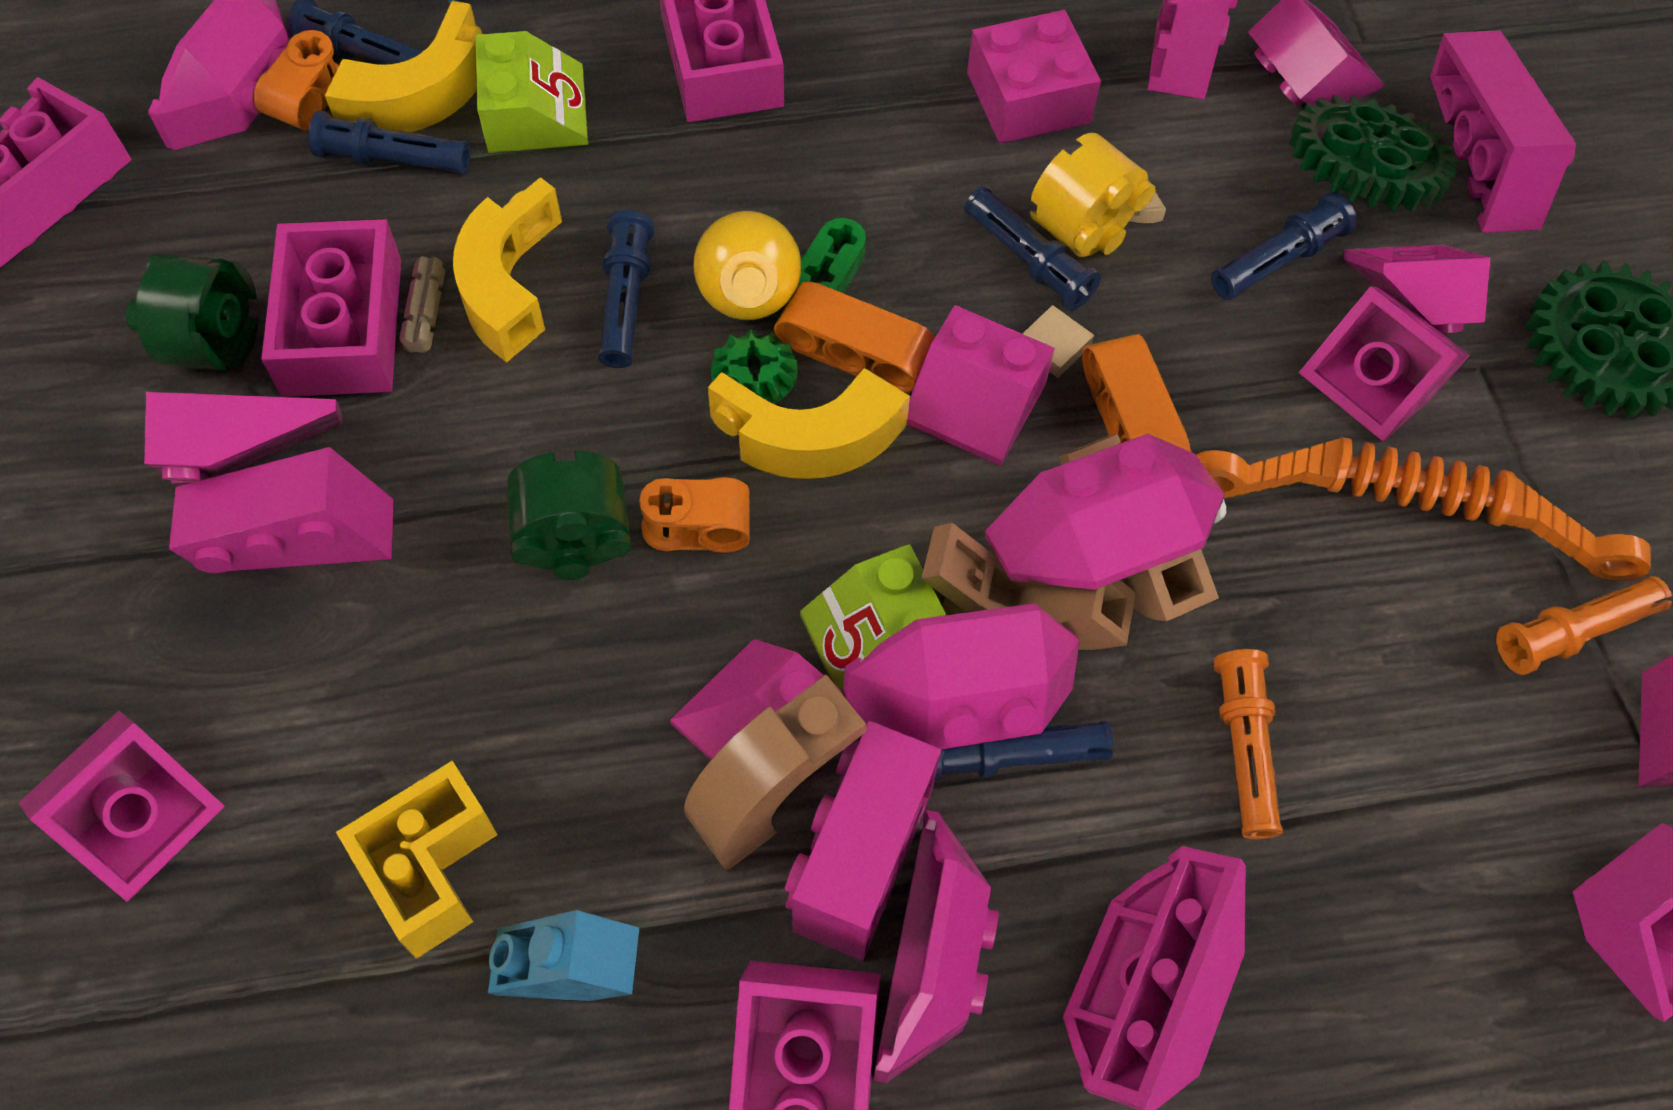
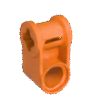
(298, 80)
(699, 515)

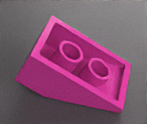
(222, 433)
(804, 1038)

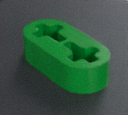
(841, 266)

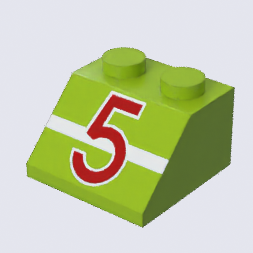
(528, 94)
(867, 608)

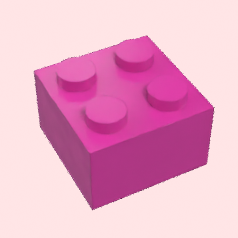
(1032, 76)

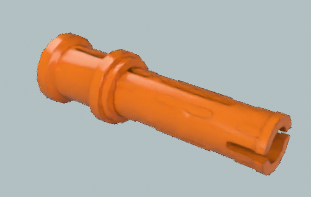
(1565, 631)
(1251, 711)

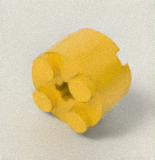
(1090, 196)

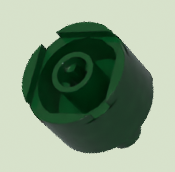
(194, 312)
(567, 513)

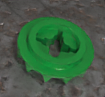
(778, 364)

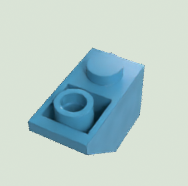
(564, 958)

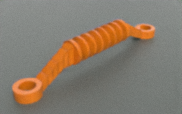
(1506, 500)

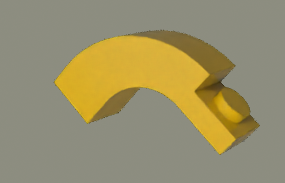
(414, 91)
(484, 254)
(813, 440)

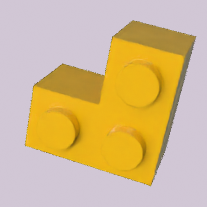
(407, 846)

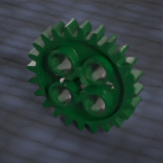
(1373, 153)
(1607, 338)

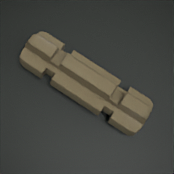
(422, 305)

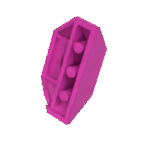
(216, 70)
(1107, 516)
(967, 676)
(937, 952)
(1159, 979)

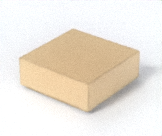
(1063, 334)

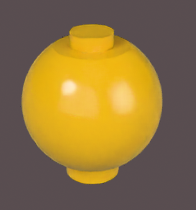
(747, 265)

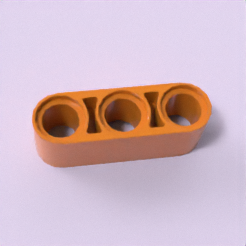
(853, 335)
(1131, 391)

